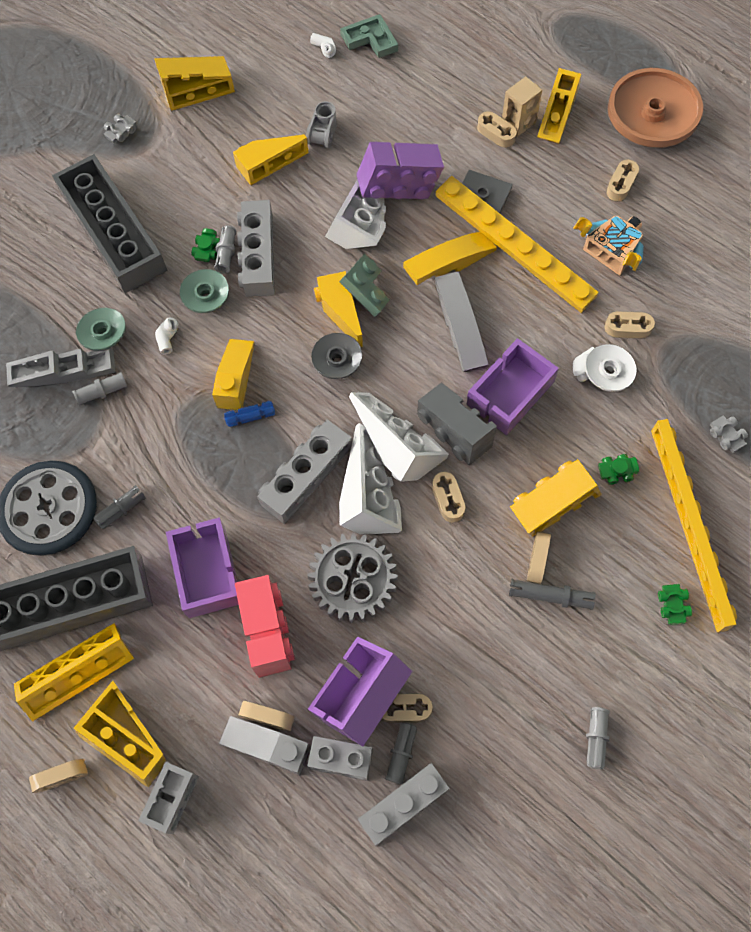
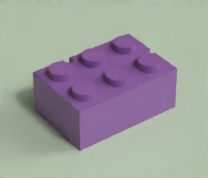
(411, 179)
(516, 389)
(203, 568)
(357, 704)

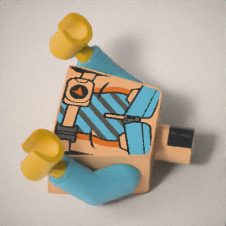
(613, 242)

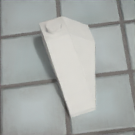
(358, 221)
(399, 446)
(366, 491)

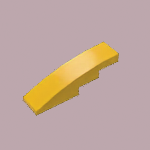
(449, 256)

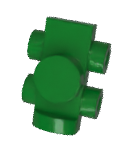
(205, 243)
(619, 467)
(673, 607)

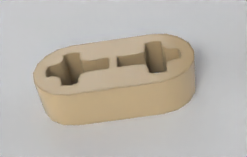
(496, 129)
(619, 178)
(629, 324)
(443, 499)
(538, 557)
(266, 716)
(409, 716)
(58, 775)

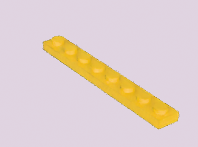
(516, 244)
(696, 533)

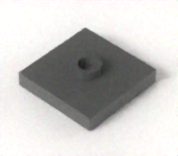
(489, 189)

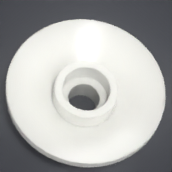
(615, 360)

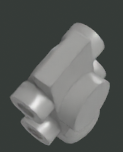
(121, 129)
(727, 435)

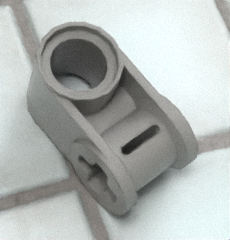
(322, 125)

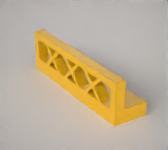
(73, 674)

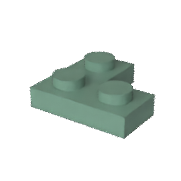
(370, 31)
(360, 284)

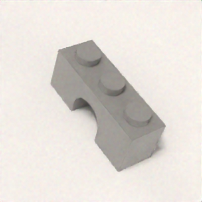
(403, 804)

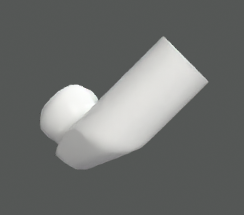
(327, 44)
(165, 333)
(579, 367)

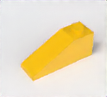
(559, 105)
(267, 156)
(338, 304)
(233, 374)

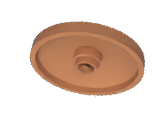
(655, 107)

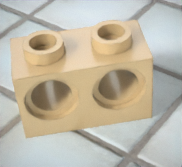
(522, 105)

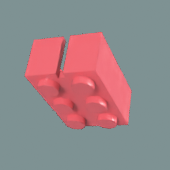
(265, 625)

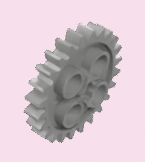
(329, 571)

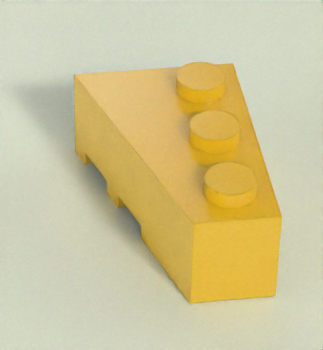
(193, 79)
(554, 497)
(120, 736)

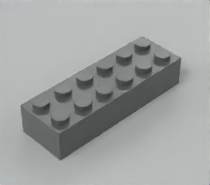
(110, 223)
(72, 597)

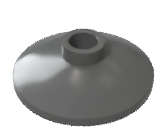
(336, 346)

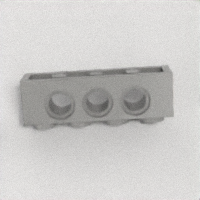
(257, 233)
(286, 504)

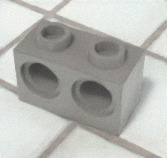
(340, 758)
(168, 798)

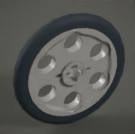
(60, 536)

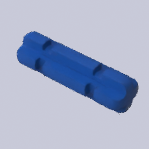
(249, 413)

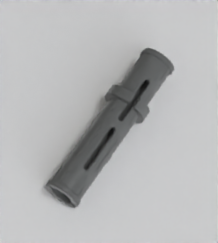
(552, 594)

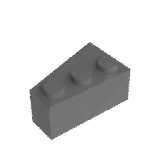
(456, 424)

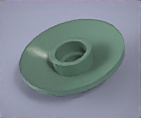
(201, 283)
(100, 329)

